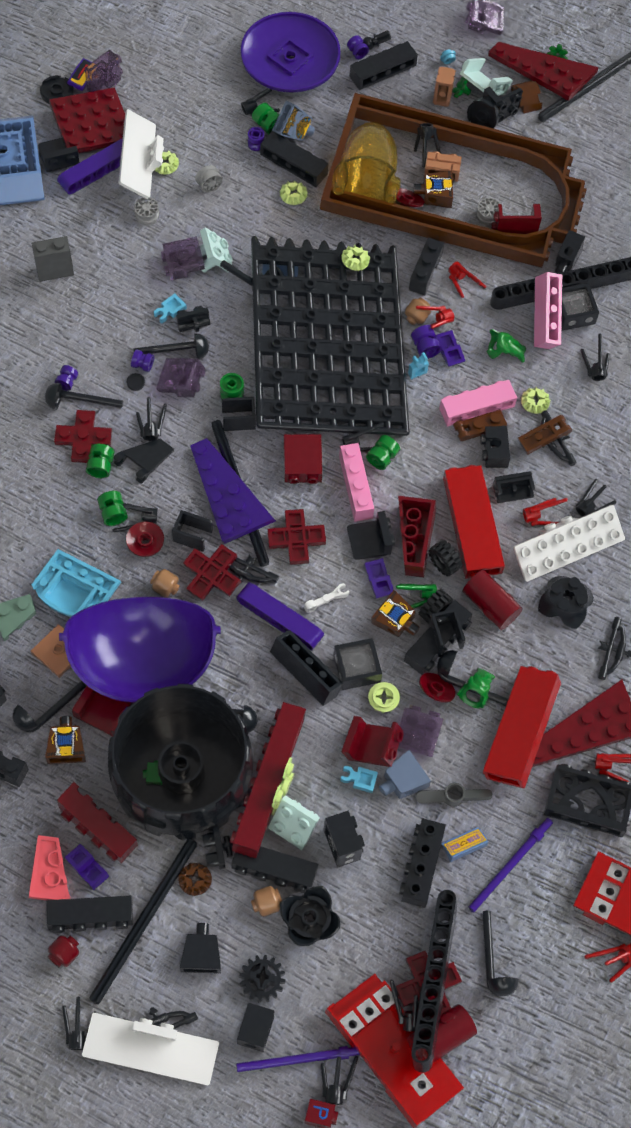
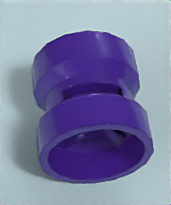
(356, 45)
(255, 138)
(142, 360)
(66, 377)

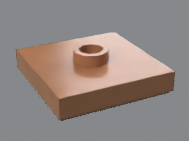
(52, 652)

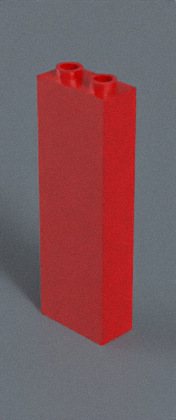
(473, 521)
(522, 726)

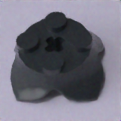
(570, 611)
(314, 902)

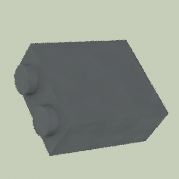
(52, 258)

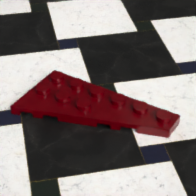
(552, 72)
(593, 726)

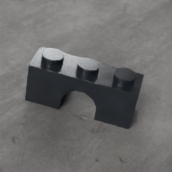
(425, 266)

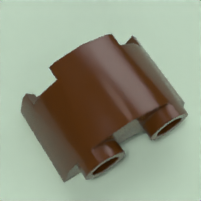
(530, 99)

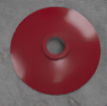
(409, 199)
(141, 532)
(437, 688)

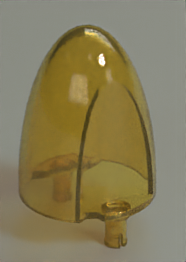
(368, 164)

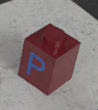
(321, 1114)

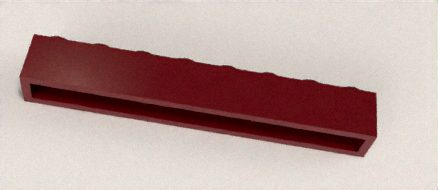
(269, 777)

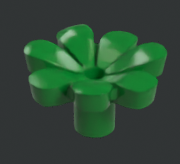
(558, 51)
(461, 88)

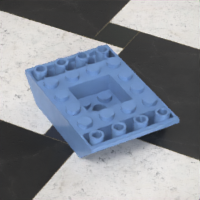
(20, 163)

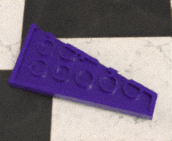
(231, 501)

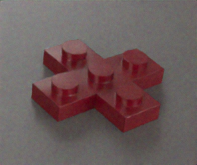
(82, 435)
(296, 536)
(211, 572)
(417, 966)

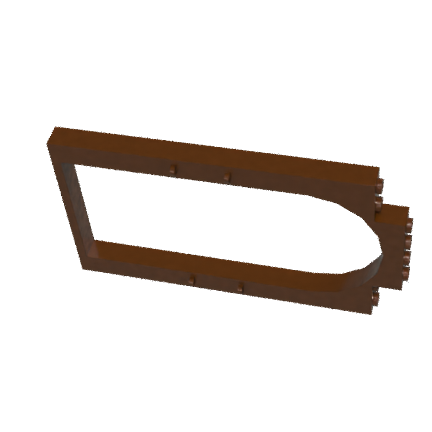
(522, 248)

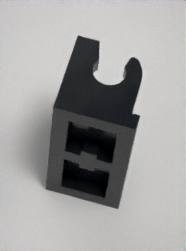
(513, 487)

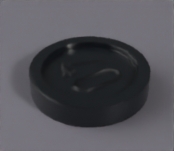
(135, 382)

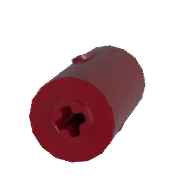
(492, 599)
(454, 1030)

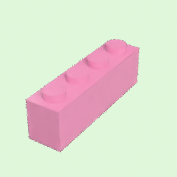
(548, 310)
(478, 402)
(356, 482)

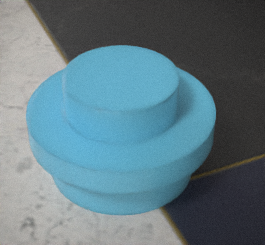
(448, 56)

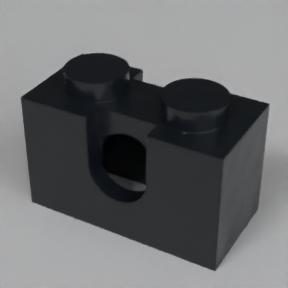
(495, 437)
(14, 770)

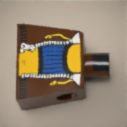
(436, 189)
(395, 616)
(65, 743)

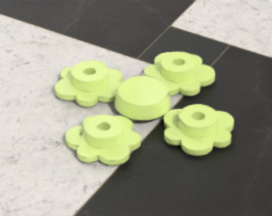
(284, 786)

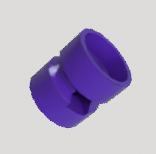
(426, 341)

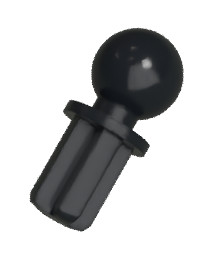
(378, 39)

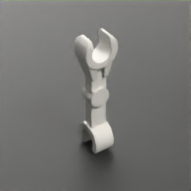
(311, 605)

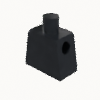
(569, 252)
(201, 952)

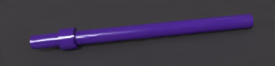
(535, 836)
(342, 1051)

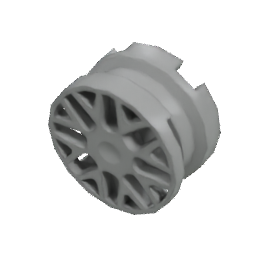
(208, 178)
(489, 205)
(146, 212)

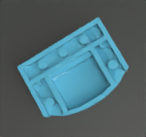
(72, 584)

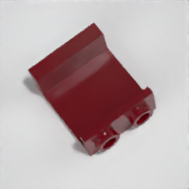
(517, 224)
(303, 458)
(99, 710)
(372, 743)

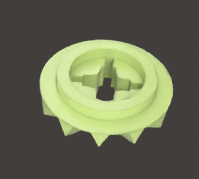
(171, 166)
(295, 198)
(354, 263)
(529, 404)
(391, 693)

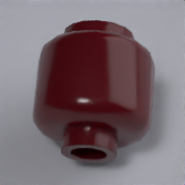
(63, 951)

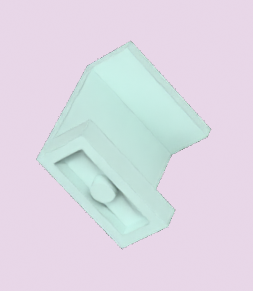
(472, 73)

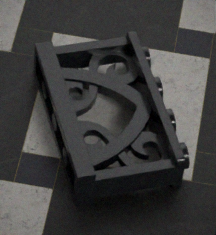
(578, 816)

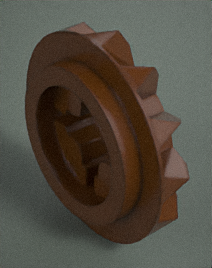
(200, 886)

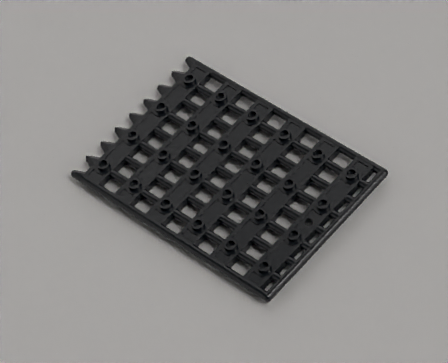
(327, 348)

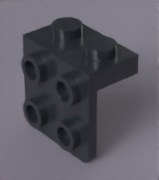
(507, 104)
(56, 156)
(371, 538)

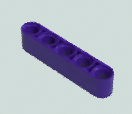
(91, 168)
(279, 615)

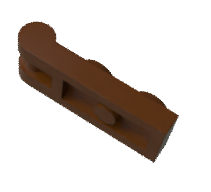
(477, 424)
(544, 434)

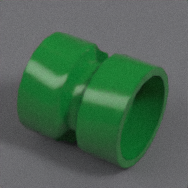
(265, 117)
(231, 386)
(384, 450)
(100, 461)
(112, 508)

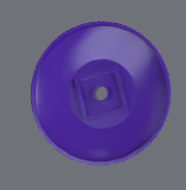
(290, 34)

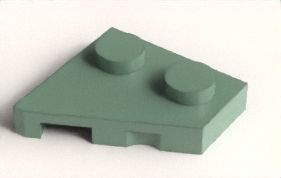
(14, 614)

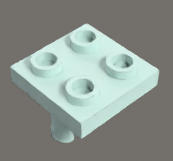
(215, 249)
(293, 822)

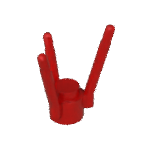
(459, 272)
(444, 315)
(532, 513)
(605, 762)
(624, 955)

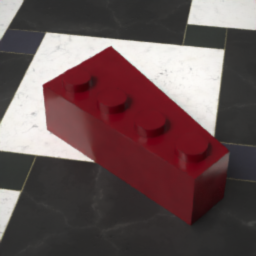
(417, 525)
(96, 824)

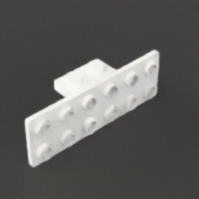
(139, 154)
(568, 542)
(150, 1048)

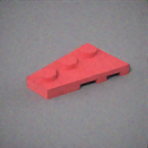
(48, 872)

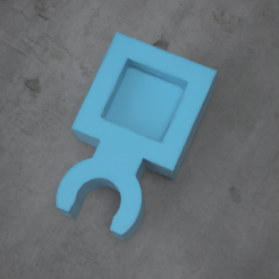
(170, 307)
(418, 366)
(363, 779)

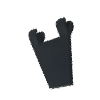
(146, 456)

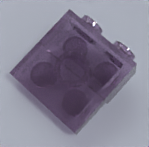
(485, 16)
(103, 71)
(182, 258)
(181, 377)
(420, 730)

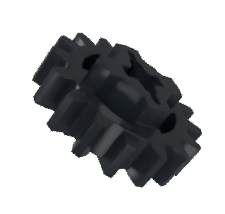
(270, 979)

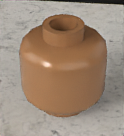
(417, 315)
(165, 583)
(266, 901)

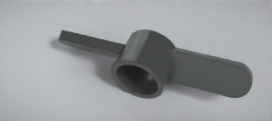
(440, 796)

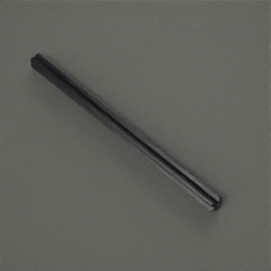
(592, 83)
(226, 453)
(143, 921)

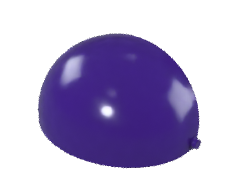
(139, 645)

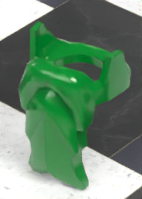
(505, 344)
(481, 684)

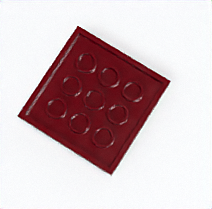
(89, 119)

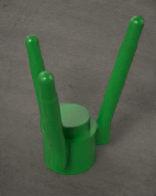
(425, 591)

